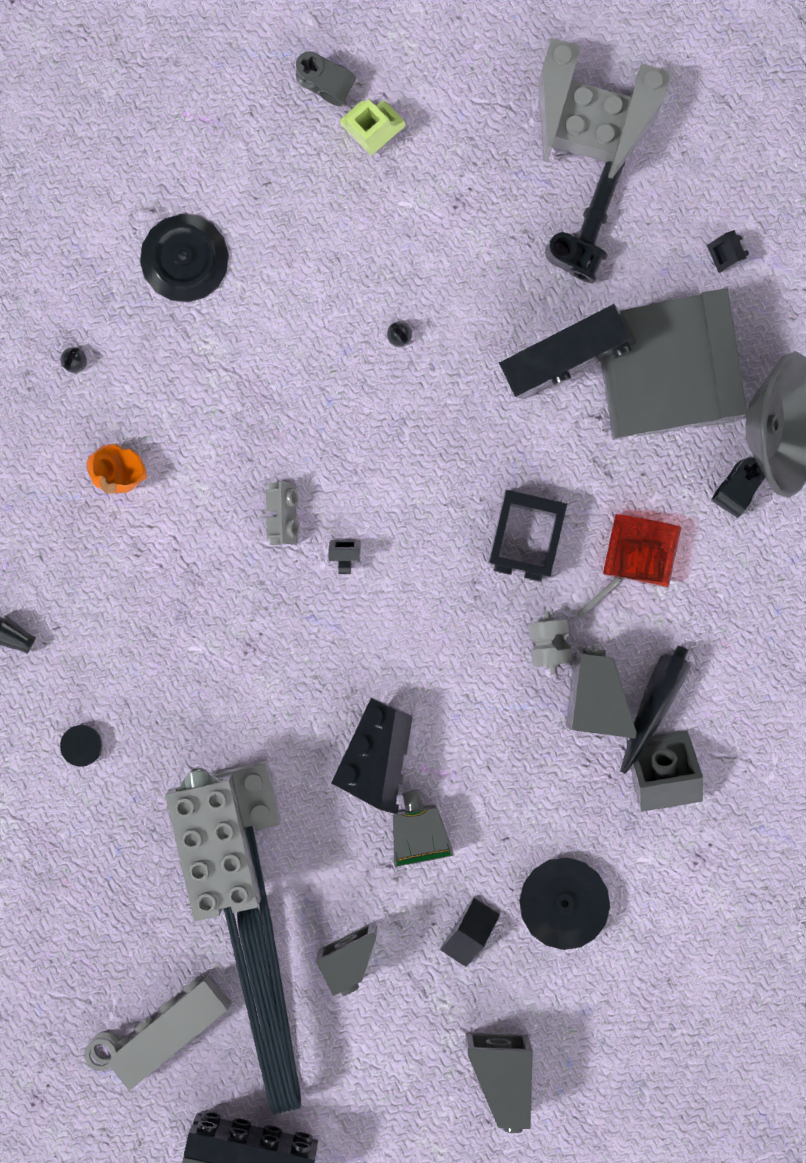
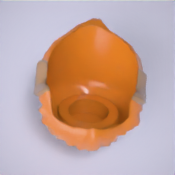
(115, 469)

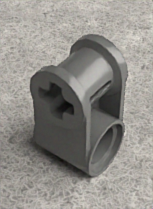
(328, 80)

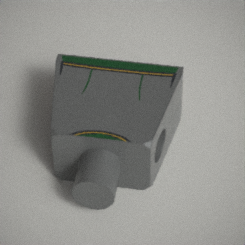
(419, 832)

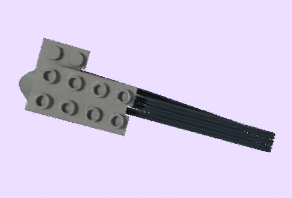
(223, 870)

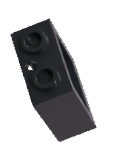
(534, 504)

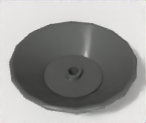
(778, 425)

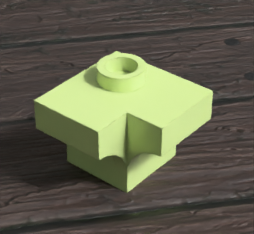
(372, 124)

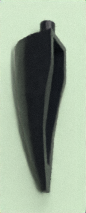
(656, 701)

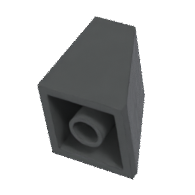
(597, 697)
(505, 1076)

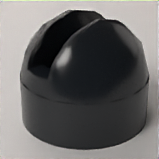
(394, 338)
(78, 363)

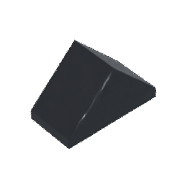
(470, 932)

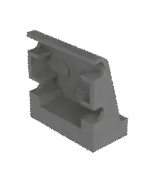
(678, 370)

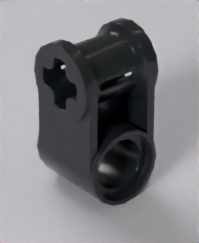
(577, 258)
(737, 490)

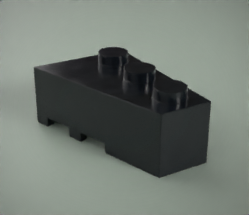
(375, 756)

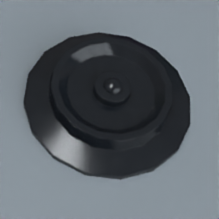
(184, 258)
(564, 903)

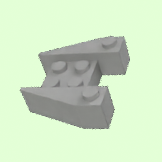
(591, 118)

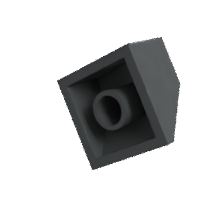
(667, 773)
(346, 959)

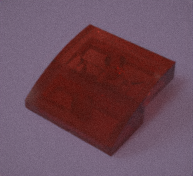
(642, 550)

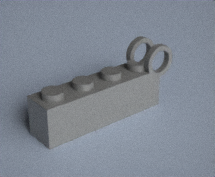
(163, 1035)

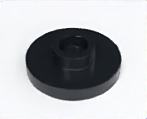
(81, 745)

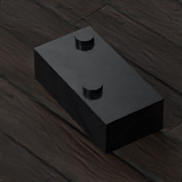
(568, 352)

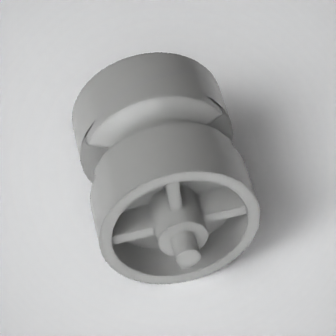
(550, 642)

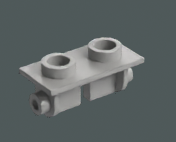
(283, 499)

